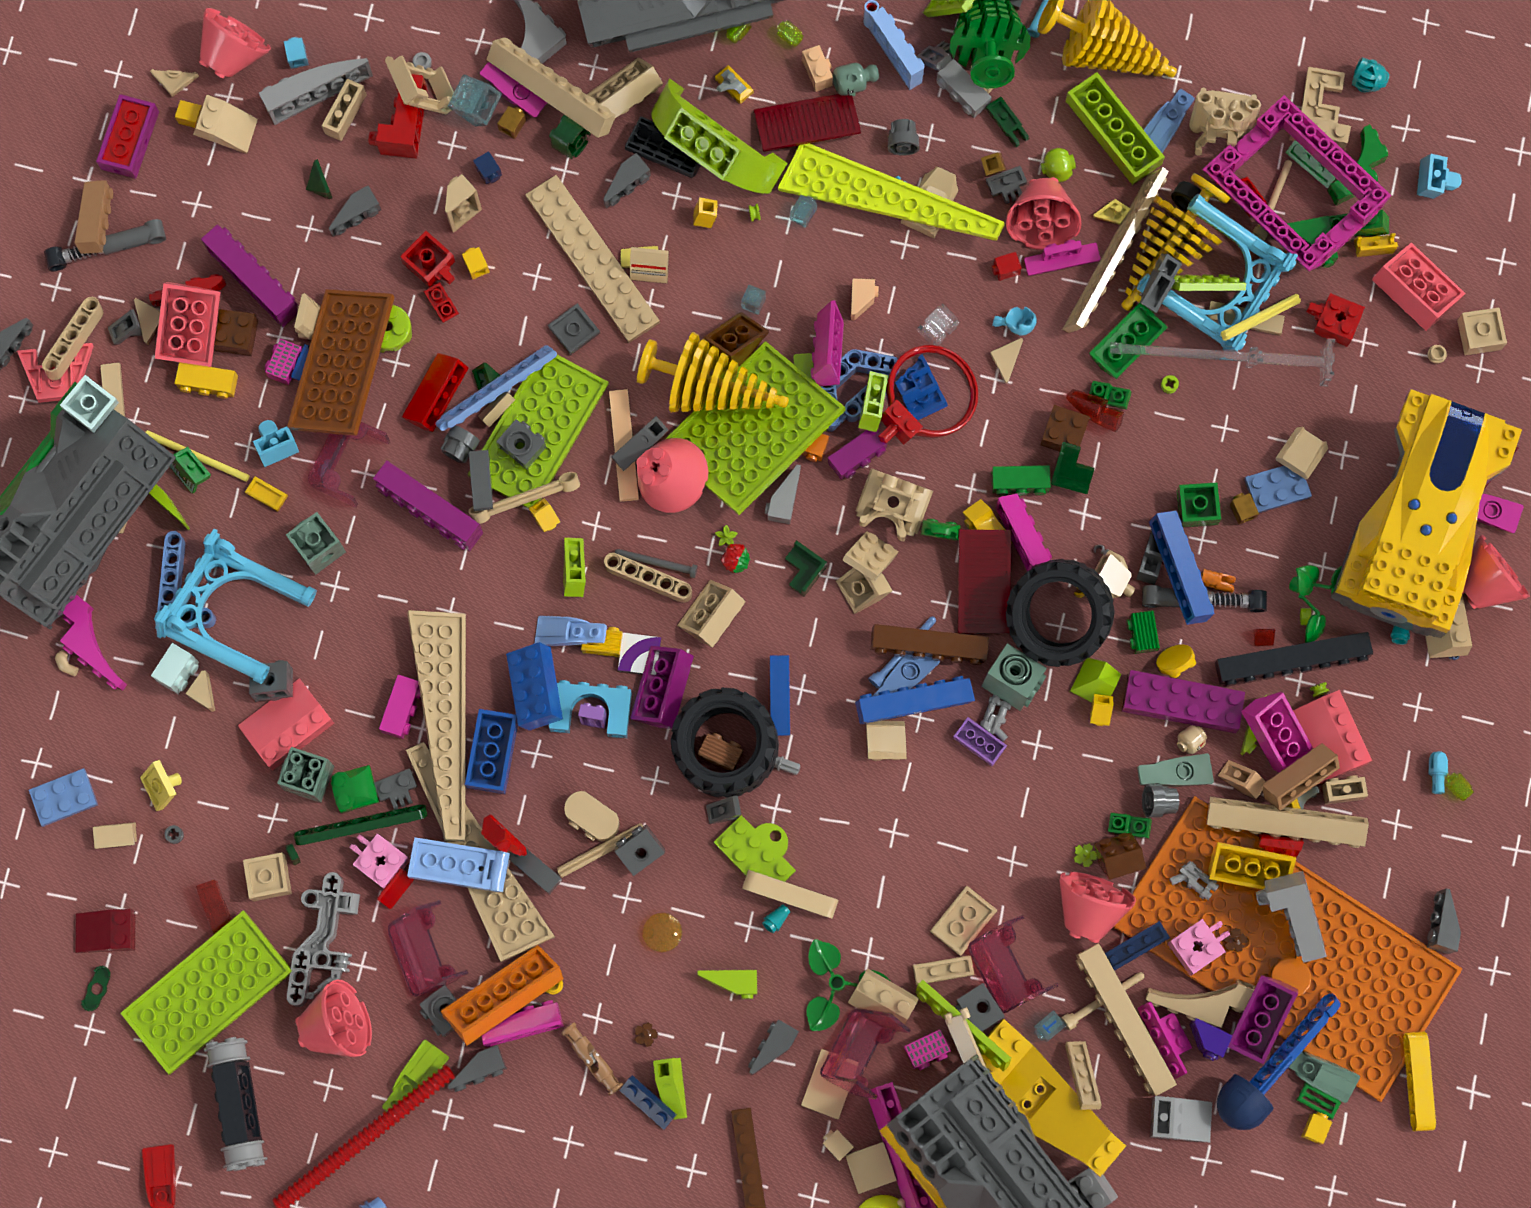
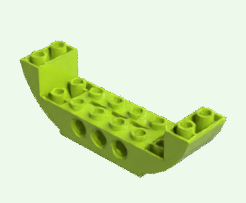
(713, 144)

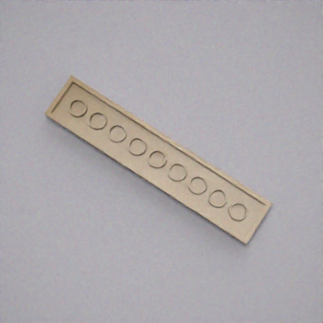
(1114, 253)
(592, 259)

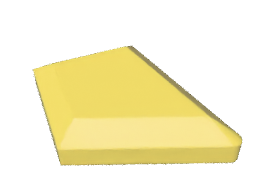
(1113, 212)

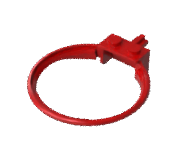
(901, 421)

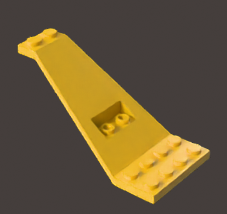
(1056, 1109)

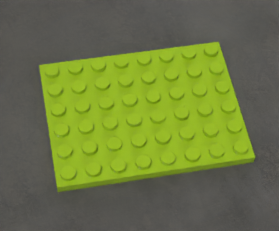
(755, 446)

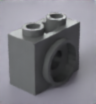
(517, 433)
(282, 687)
(641, 838)
(980, 995)
(432, 1008)

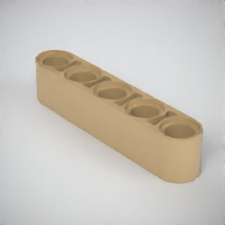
(73, 346)
(641, 571)
(790, 894)

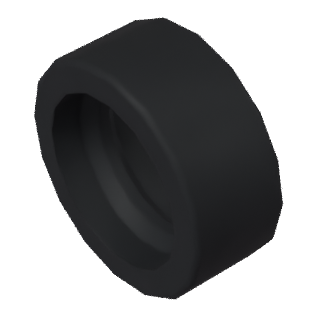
(1184, 194)

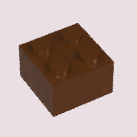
(235, 332)
(1064, 427)
(1120, 855)

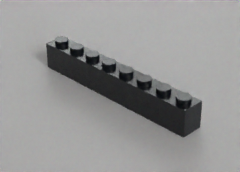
(1294, 658)

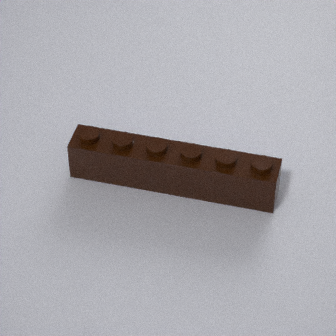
(929, 644)

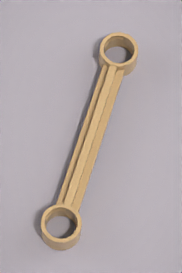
(567, 482)

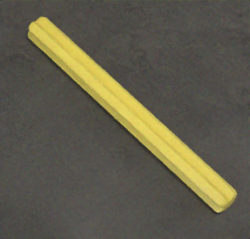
(1260, 317)

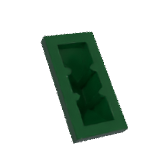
(317, 182)
(484, 375)

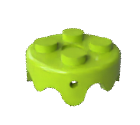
(400, 332)

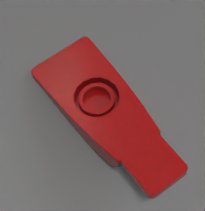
(160, 1175)

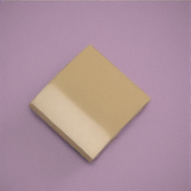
(870, 1168)

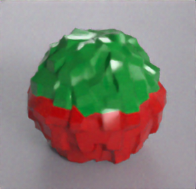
(735, 558)

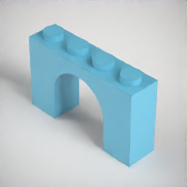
(616, 699)

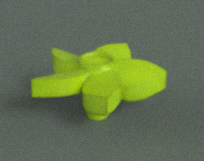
(726, 536)

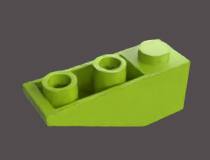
(670, 1085)

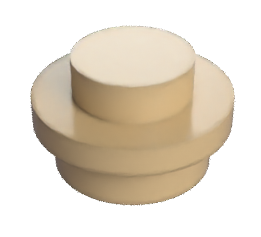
(1437, 354)

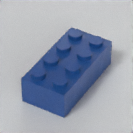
(534, 686)
(491, 751)

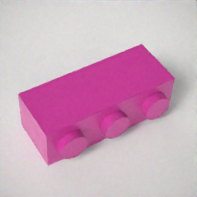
(400, 707)

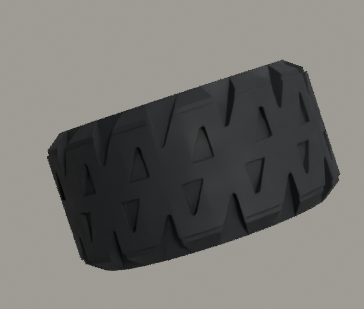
(1031, 641)
(701, 709)

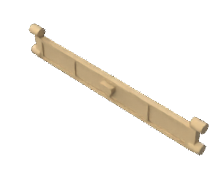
(962, 1035)

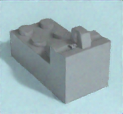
(1293, 896)

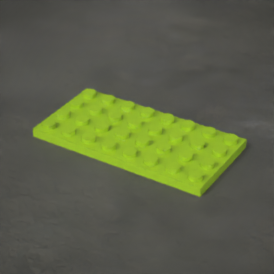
(555, 405)
(206, 992)

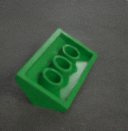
(1137, 328)

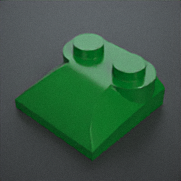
(354, 789)

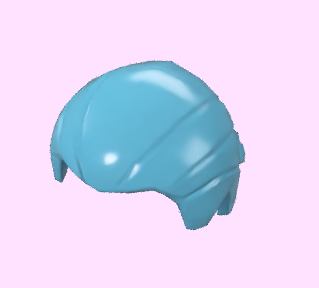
(1017, 320)

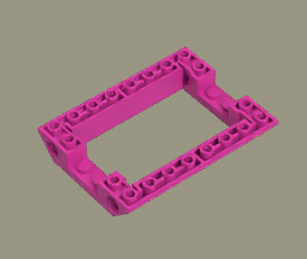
(1289, 117)

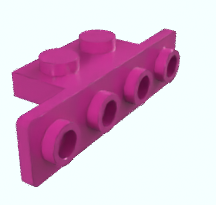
(1062, 256)
(1168, 1038)

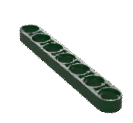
(360, 824)

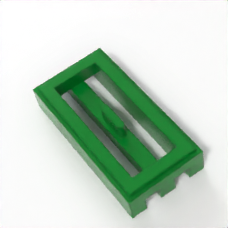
(1303, 1093)

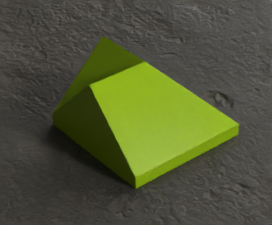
(1095, 678)

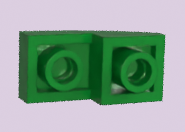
(1116, 396)
(1125, 823)

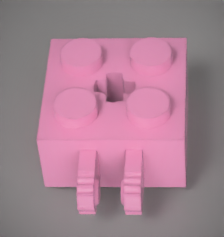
(376, 850)
(1209, 946)

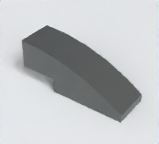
(1160, 282)
(481, 480)
(1150, 562)
(536, 871)

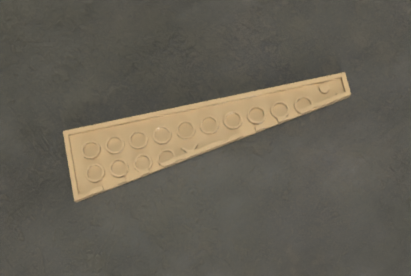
(440, 668)
(508, 915)

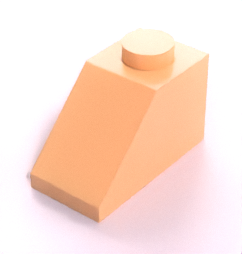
(862, 296)
(1242, 778)

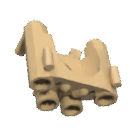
(1223, 116)
(911, 507)

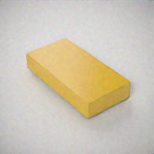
(266, 494)

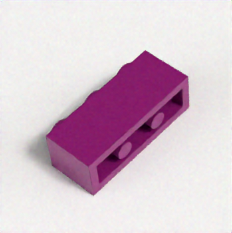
(857, 454)

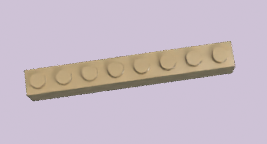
(551, 87)
(1288, 822)
(1125, 1019)

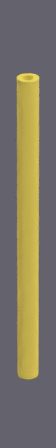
(202, 458)

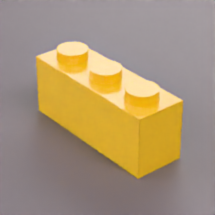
(206, 380)

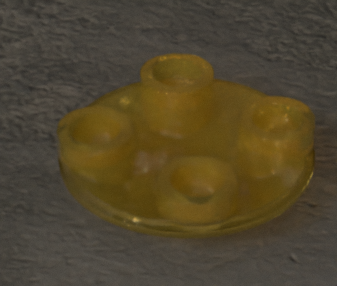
(662, 932)

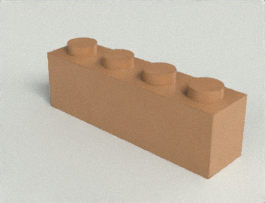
(93, 217)
(1300, 776)

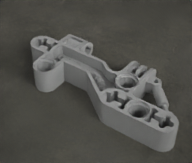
(317, 944)

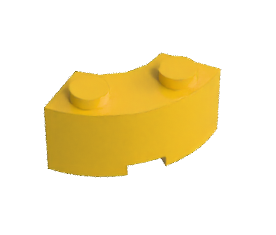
(981, 517)

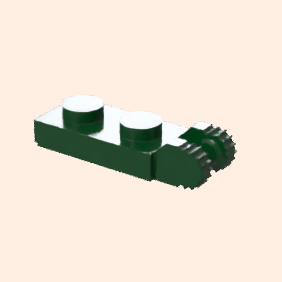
(1006, 120)

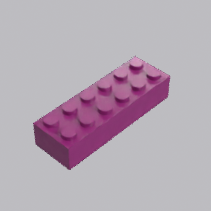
(250, 275)
(427, 505)
(1183, 701)

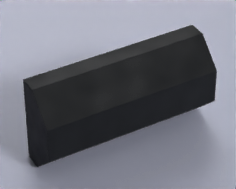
(651, 145)

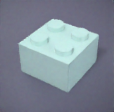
(89, 403)
(175, 669)

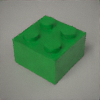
(1198, 504)

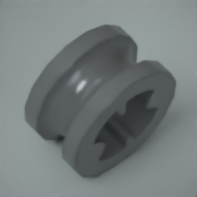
(178, 839)

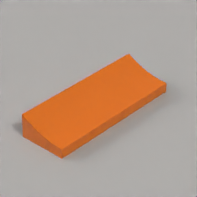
(502, 994)

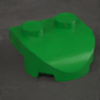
(946, 530)

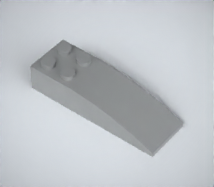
(311, 87)

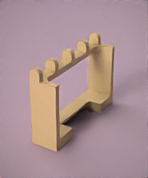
(417, 97)

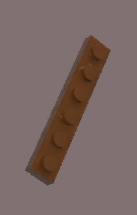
(748, 1158)

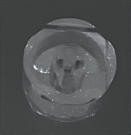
(938, 324)

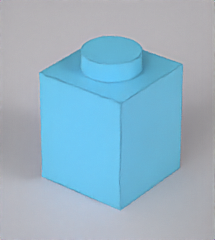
(296, 52)

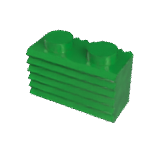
(1143, 632)

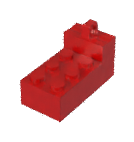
(404, 133)

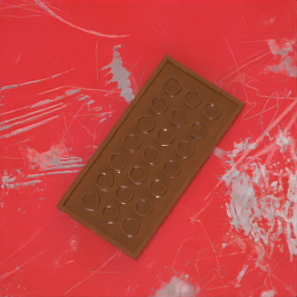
(341, 362)

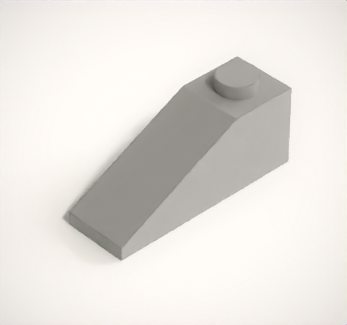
(783, 500)

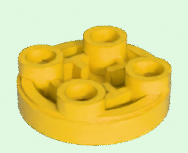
(1176, 660)

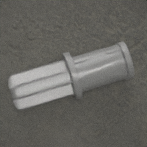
(787, 765)

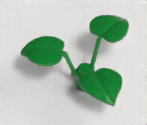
(1303, 585)
(824, 958)

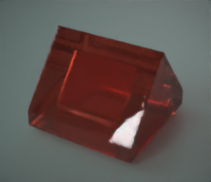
(1264, 637)

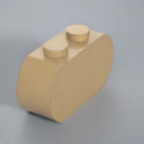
(591, 816)

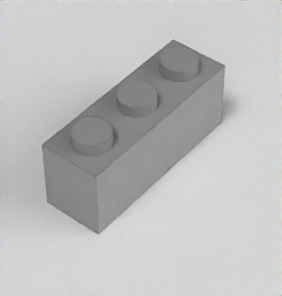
(962, 89)

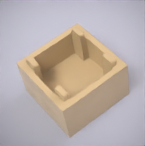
(1482, 331)
(267, 877)

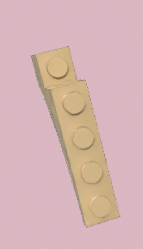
(1205, 1006)

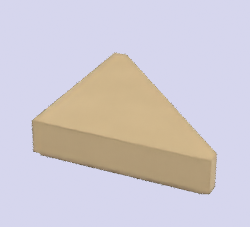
(174, 80)
(148, 319)
(1006, 357)

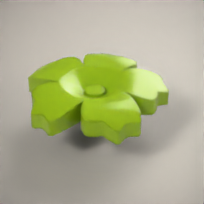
(1085, 855)

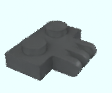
(1007, 184)
(396, 788)

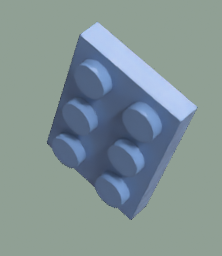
(1277, 488)
(63, 797)

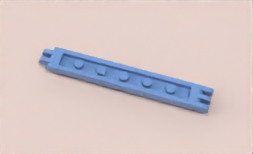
(496, 387)

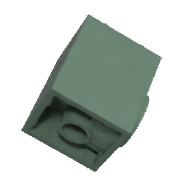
(316, 543)
(1014, 677)
(305, 774)

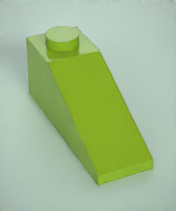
(873, 401)
(574, 567)
(738, 982)

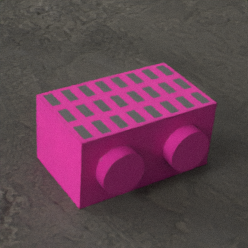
(283, 361)
(927, 1049)

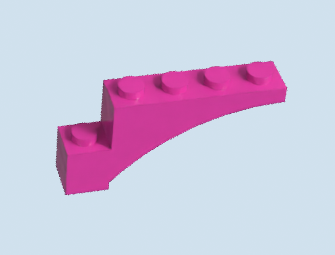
(82, 641)

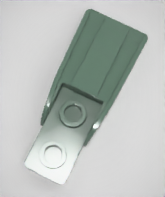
(1178, 772)
(1325, 1075)

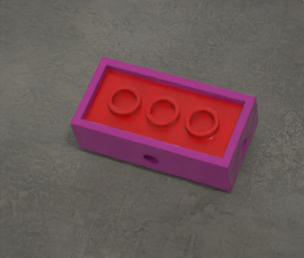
(127, 136)

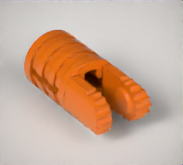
(1218, 580)

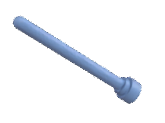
(878, 678)

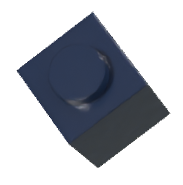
(487, 168)

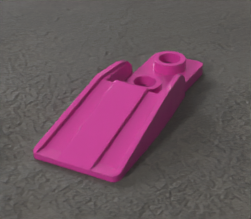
(513, 90)
(1499, 513)

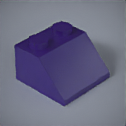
(1210, 1039)

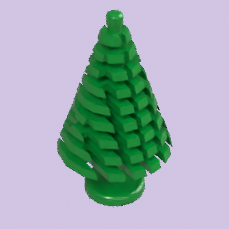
(992, 34)

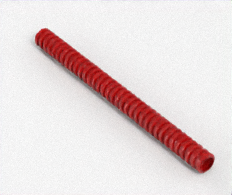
(364, 1138)

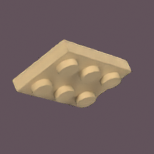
(870, 555)

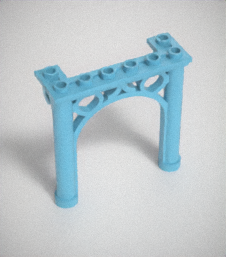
(1246, 241)
(222, 554)

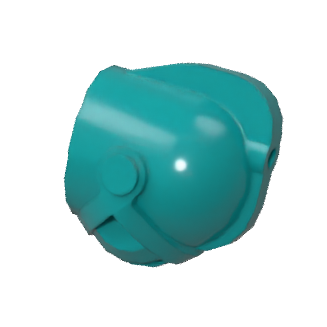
(1369, 76)

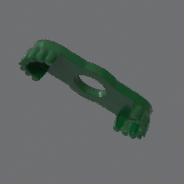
(92, 1001)

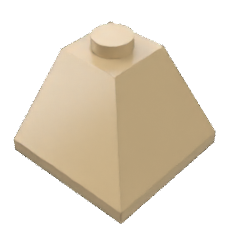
(861, 590)

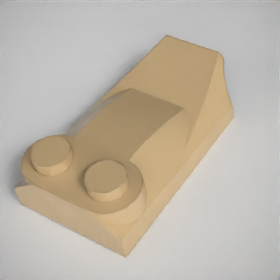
(940, 183)

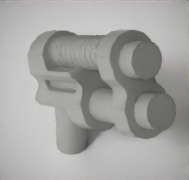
(992, 722)
(1190, 874)

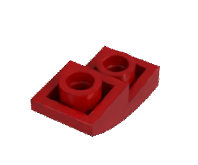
(441, 302)

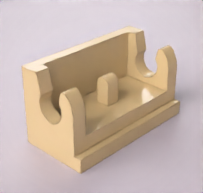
(115, 835)

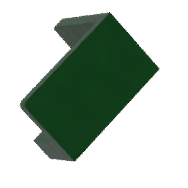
(1069, 473)
(809, 567)

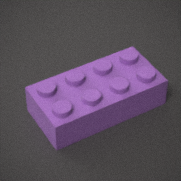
(592, 715)
(980, 741)

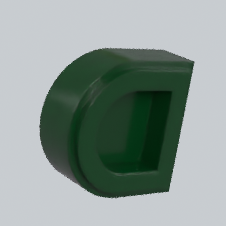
(292, 854)

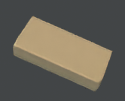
(496, 408)

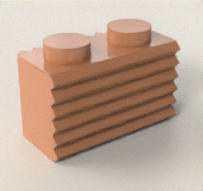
(720, 752)

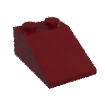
(105, 931)

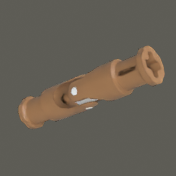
(589, 1055)

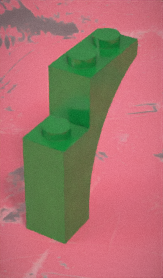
(1371, 155)

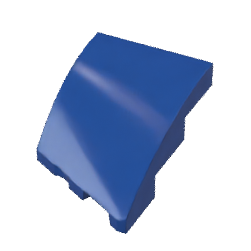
(920, 390)

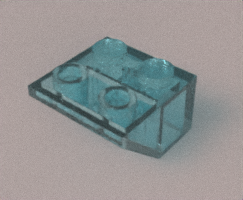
(474, 100)

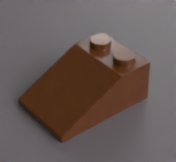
(737, 337)

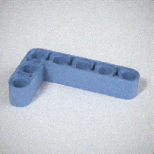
(176, 569)

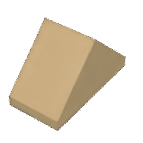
(201, 691)

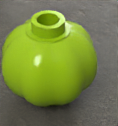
(1058, 164)

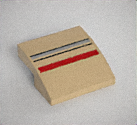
(649, 265)

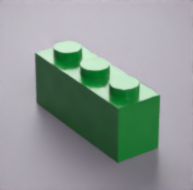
(1020, 480)

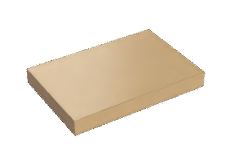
(963, 920)
(823, 1095)

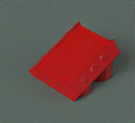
(501, 837)
(1280, 845)

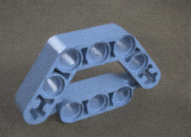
(850, 369)

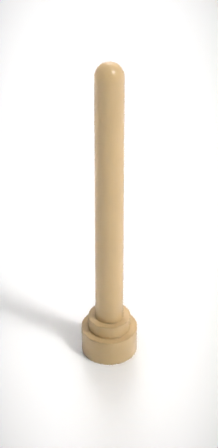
(1258, 230)
(1072, 1019)

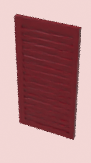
(807, 121)
(983, 580)

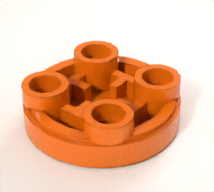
(1294, 973)

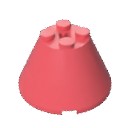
(229, 44)
(1043, 215)
(672, 475)
(1491, 578)
(1092, 905)
(335, 1022)

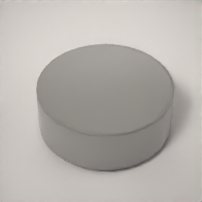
(422, 59)

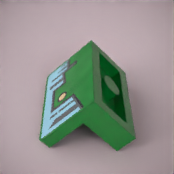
(189, 469)

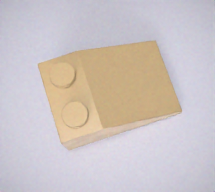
(225, 124)

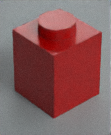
(1006, 266)

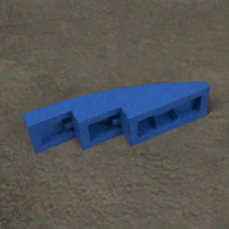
(780, 693)

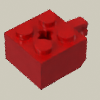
(430, 270)
(1327, 316)

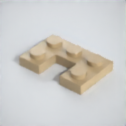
(1316, 82)

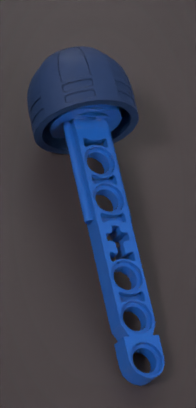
(1244, 1102)

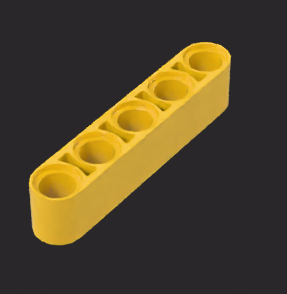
(1419, 1081)

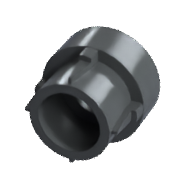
(903, 137)
(459, 444)
(1159, 800)

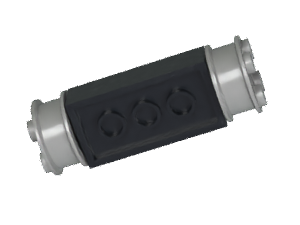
(236, 1104)

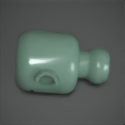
(853, 78)

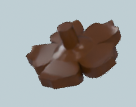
(1235, 940)
(645, 1034)

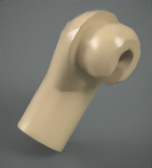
(63, 665)

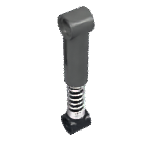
(151, 232)
(1255, 600)

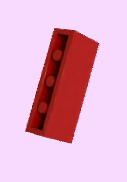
(435, 392)

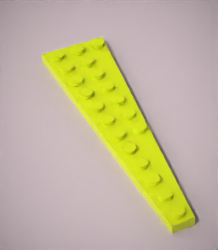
(851, 184)

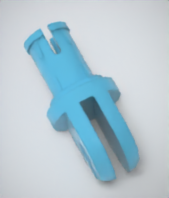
(1438, 770)

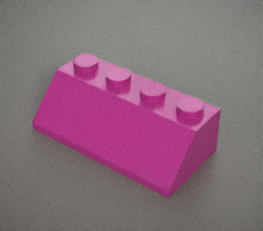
(827, 346)
(1023, 534)
(1277, 730)
(525, 1024)

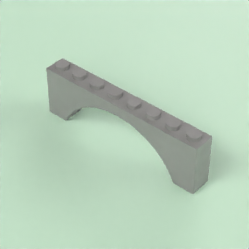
(541, 35)

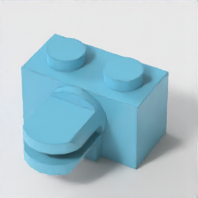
(1436, 177)
(274, 443)

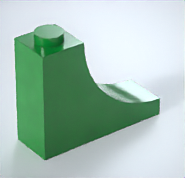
(1311, 230)

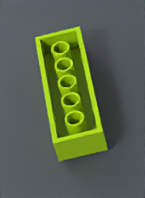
(1114, 128)

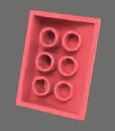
(1418, 286)
(187, 324)
(1331, 723)
(285, 725)

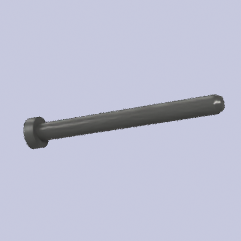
(659, 562)

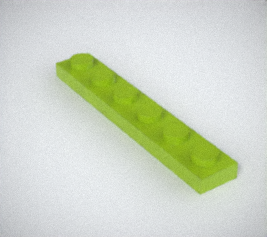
(941, 1007)

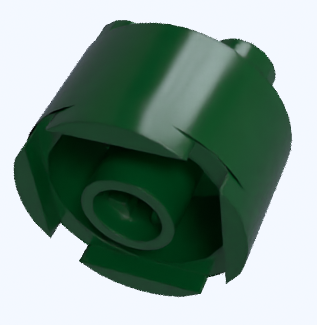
(569, 137)

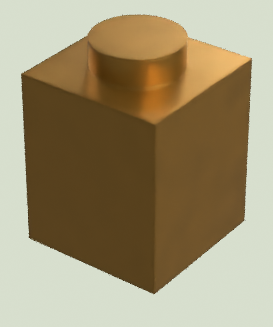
(512, 121)
(993, 164)
(1244, 508)

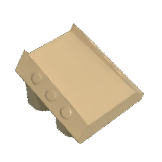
(306, 317)
(1302, 452)
(886, 740)

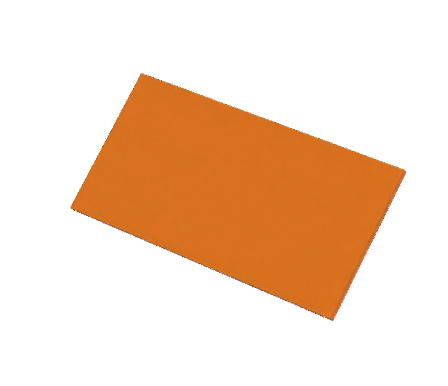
(1373, 967)

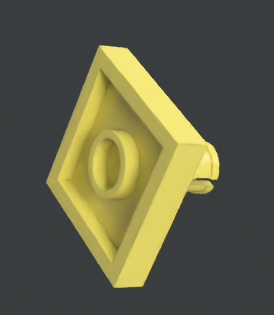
(159, 785)

